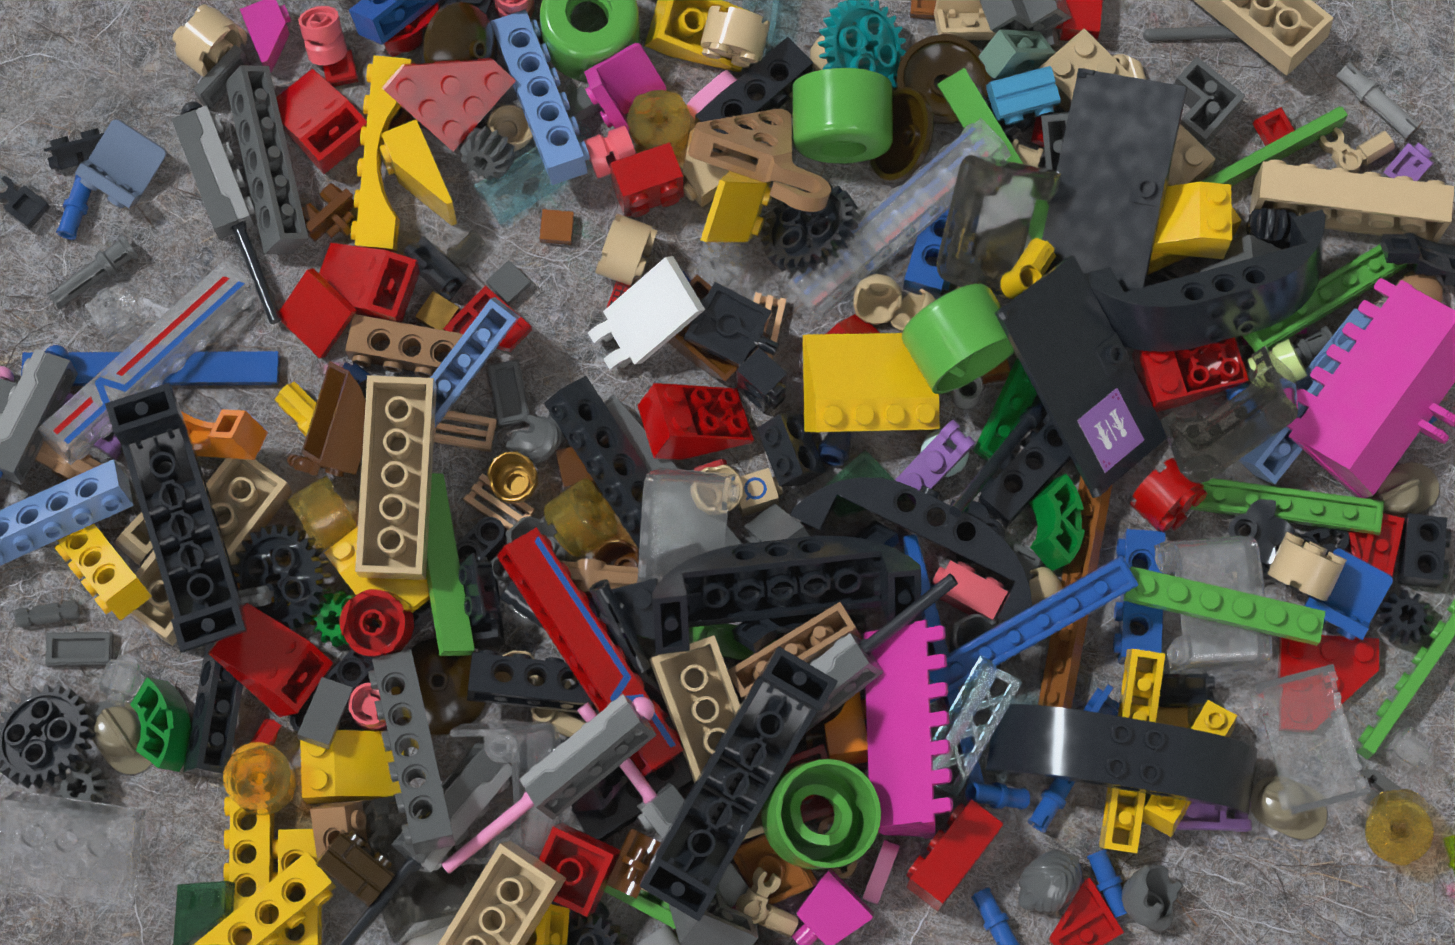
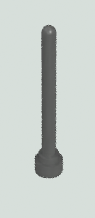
(1188, 33)

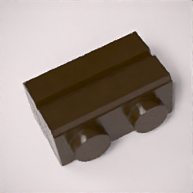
(356, 866)

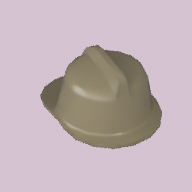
(1408, 490)
(117, 739)
(1268, 811)

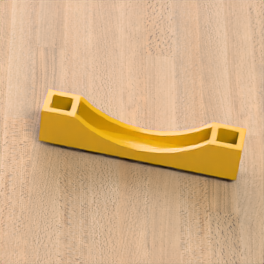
(376, 221)

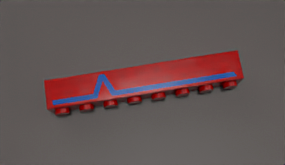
(582, 638)

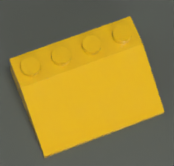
(864, 385)

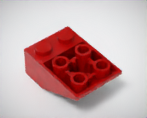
(320, 120)
(371, 279)
(1189, 374)
(693, 420)
(272, 662)

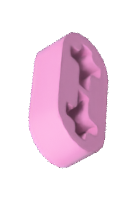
(710, 92)
(881, 872)

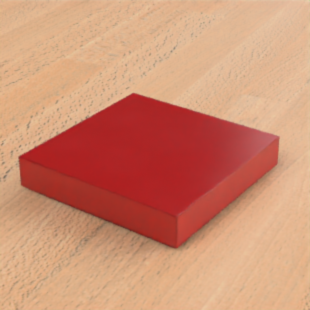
(316, 313)

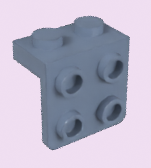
(122, 164)

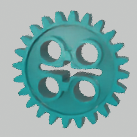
(862, 38)

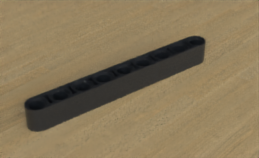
(470, 542)

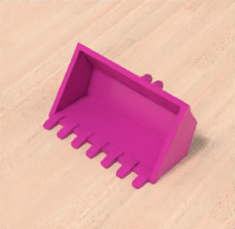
(1381, 389)
(901, 732)

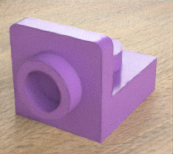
(1411, 162)

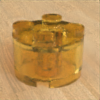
(654, 109)
(322, 513)
(581, 518)
(243, 770)
(1400, 844)

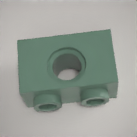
(1015, 53)

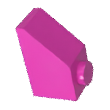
(267, 29)

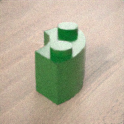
(1058, 522)
(163, 724)

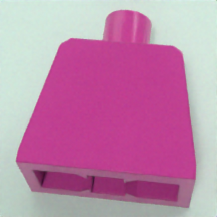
(830, 912)

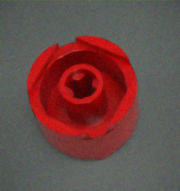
(1167, 497)
(382, 605)

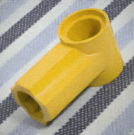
(1029, 268)
(297, 405)

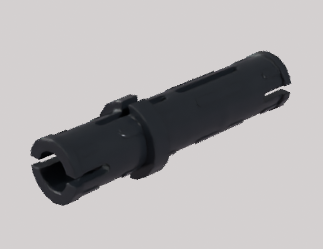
(603, 594)

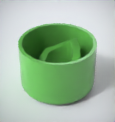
(578, 51)
(842, 115)
(957, 338)
(854, 807)

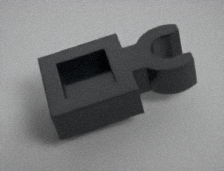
(22, 204)

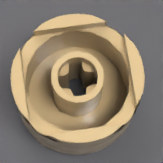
(734, 36)
(207, 39)
(624, 250)
(1306, 566)

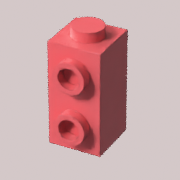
(973, 592)

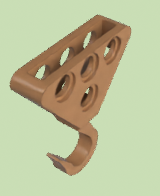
(773, 158)

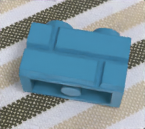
(1023, 94)

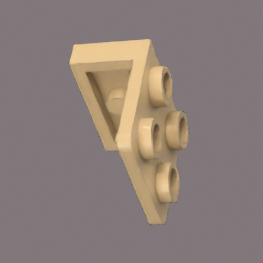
(962, 19)

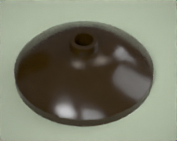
(459, 33)
(936, 60)
(911, 136)
(444, 705)

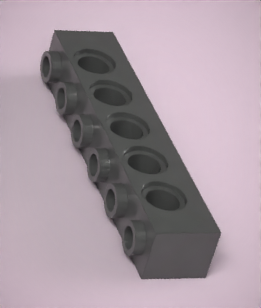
(266, 160)
(436, 830)

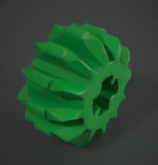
(328, 618)

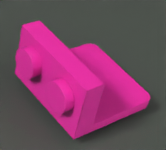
(619, 80)

